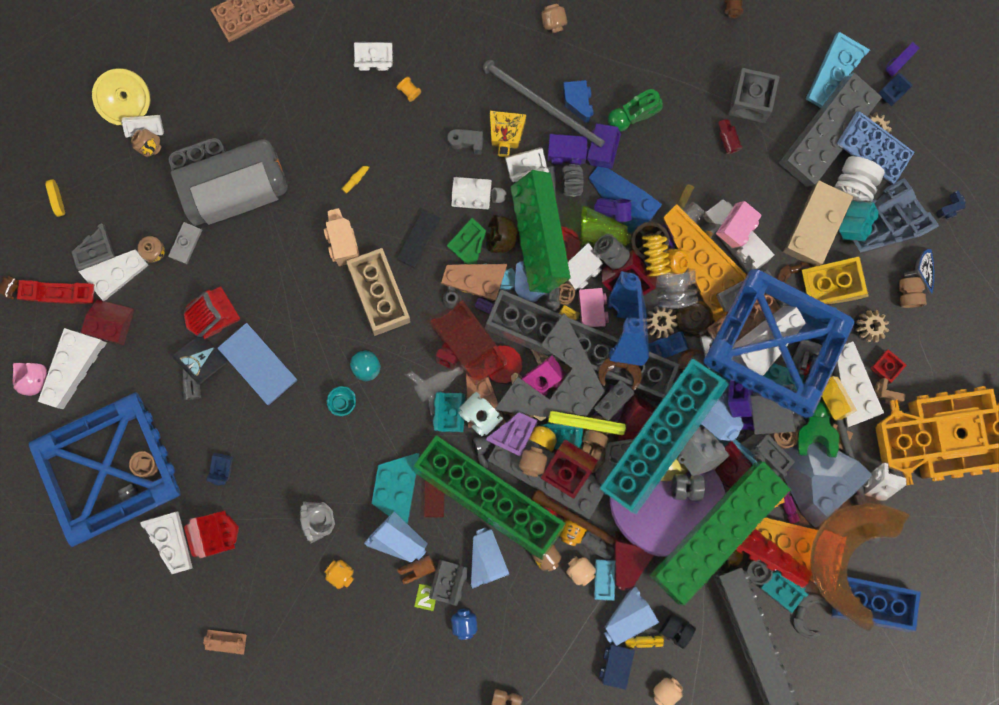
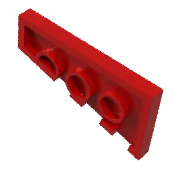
(775, 558)

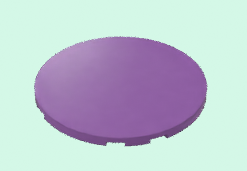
(666, 521)

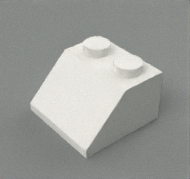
(582, 267)

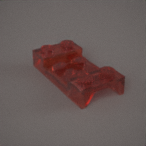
(469, 343)

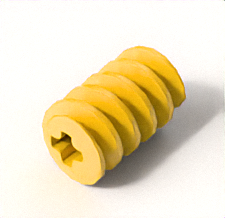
(656, 255)

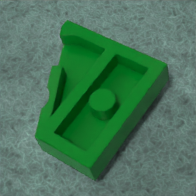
(468, 242)

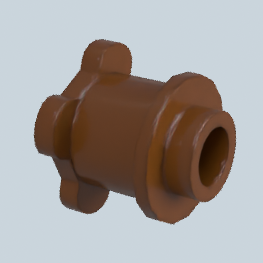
(734, 8)
(8, 286)

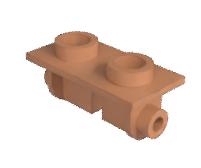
(225, 642)

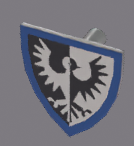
(925, 269)

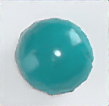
(365, 365)
(341, 401)

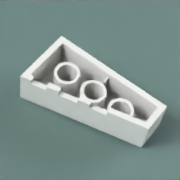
(753, 253)
(69, 367)
(858, 386)

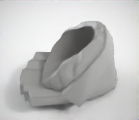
(316, 520)

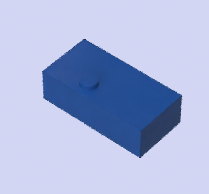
(890, 605)

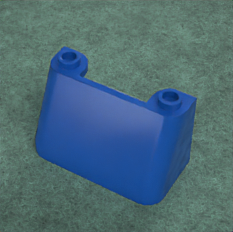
(630, 304)

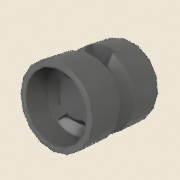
(611, 251)
(695, 487)
(758, 572)

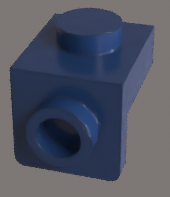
(895, 89)
(950, 211)
(220, 469)

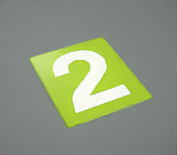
(423, 600)

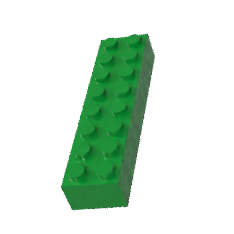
(489, 497)
(720, 533)

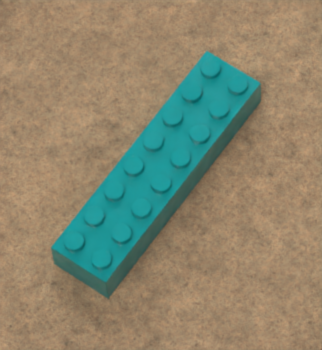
(664, 436)

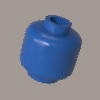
(464, 624)

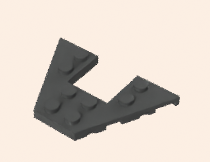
(574, 395)

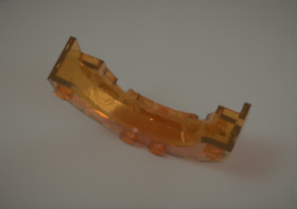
(836, 543)

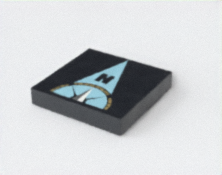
(200, 359)

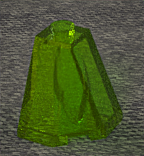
(596, 225)

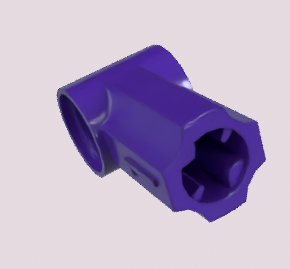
(618, 209)

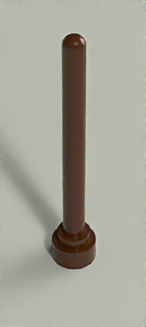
(541, 499)

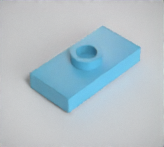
(604, 580)

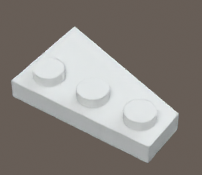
(114, 273)
(169, 539)

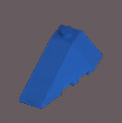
(615, 187)

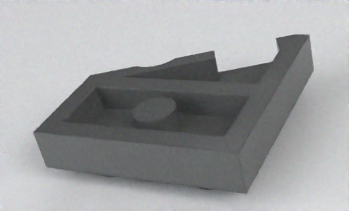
(93, 249)

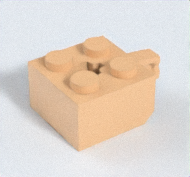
(341, 238)

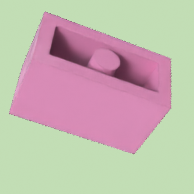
(739, 224)
(592, 308)

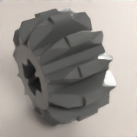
(572, 180)

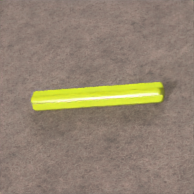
(587, 423)

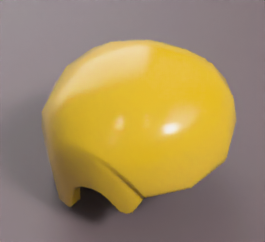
(544, 437)

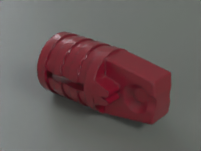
(729, 137)

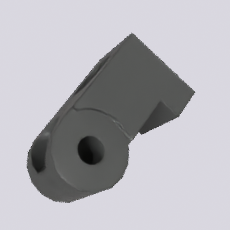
(466, 139)

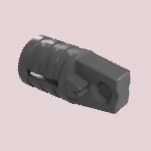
(187, 379)
(597, 545)

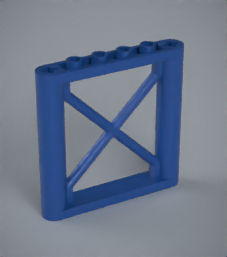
(837, 331)
(159, 491)

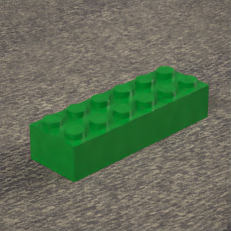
(540, 232)

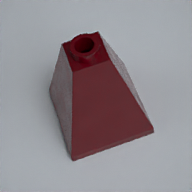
(634, 416)
(629, 562)

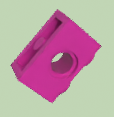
(550, 370)

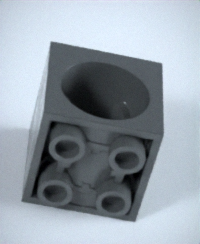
(753, 95)
(771, 417)

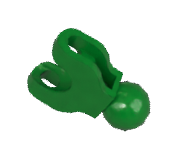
(636, 110)
(819, 431)

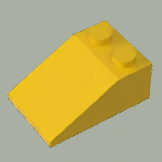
(836, 281)

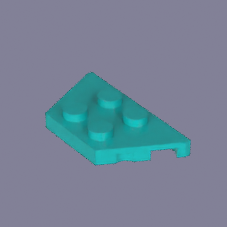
(395, 486)

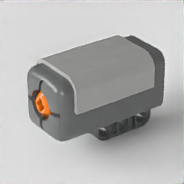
(226, 182)

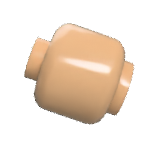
(581, 571)
(668, 692)

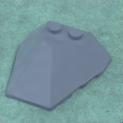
(899, 218)
(822, 482)

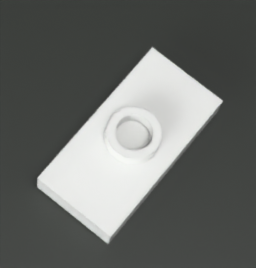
(132, 124)

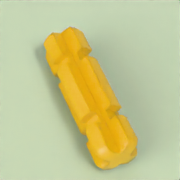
(644, 641)

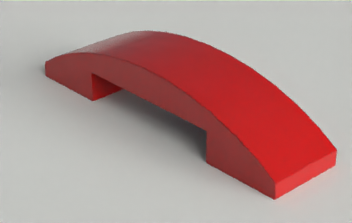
(56, 292)

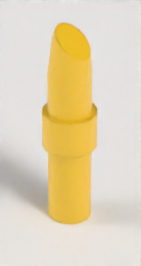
(355, 179)

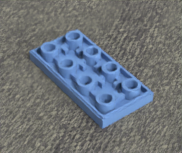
(872, 142)
(257, 364)

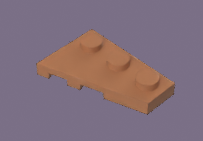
(477, 279)

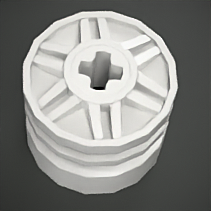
(860, 178)

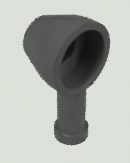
(451, 291)
(480, 447)

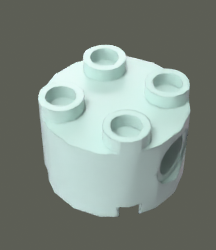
(490, 415)

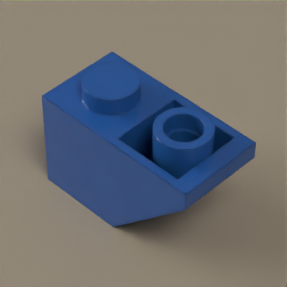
(576, 99)

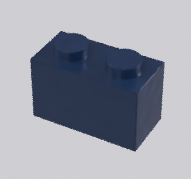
(617, 666)

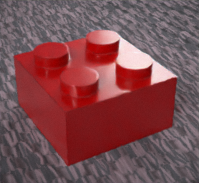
(888, 366)

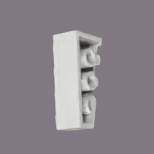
(789, 323)

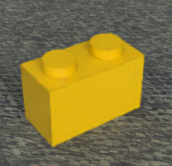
(837, 399)

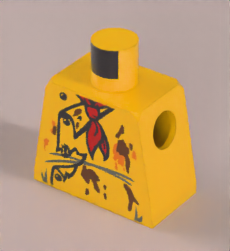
(506, 130)

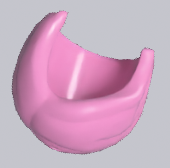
(29, 378)

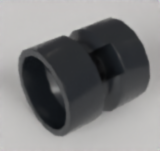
(678, 631)

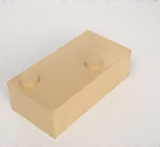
(818, 224)
(378, 291)

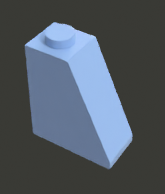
(720, 420)
(397, 539)
(486, 559)
(629, 618)

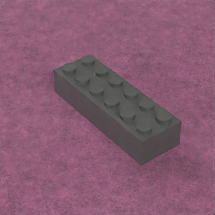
(817, 143)
(582, 504)

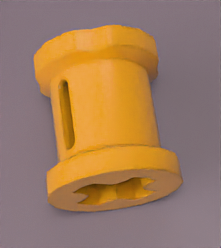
(409, 89)

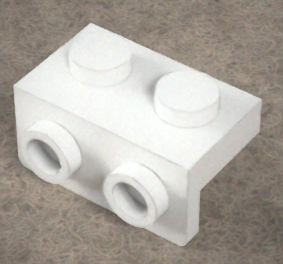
(373, 55)
(524, 162)
(471, 193)
(882, 484)

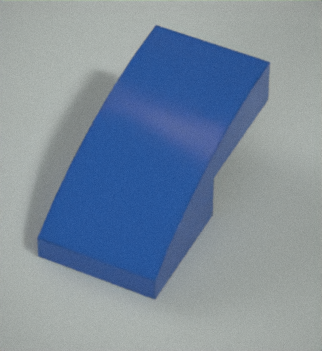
(669, 346)

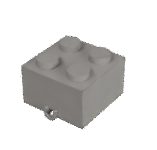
(702, 452)

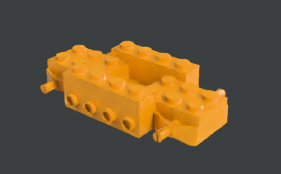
(930, 438)

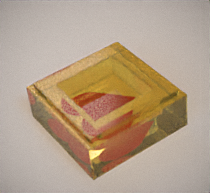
(685, 195)

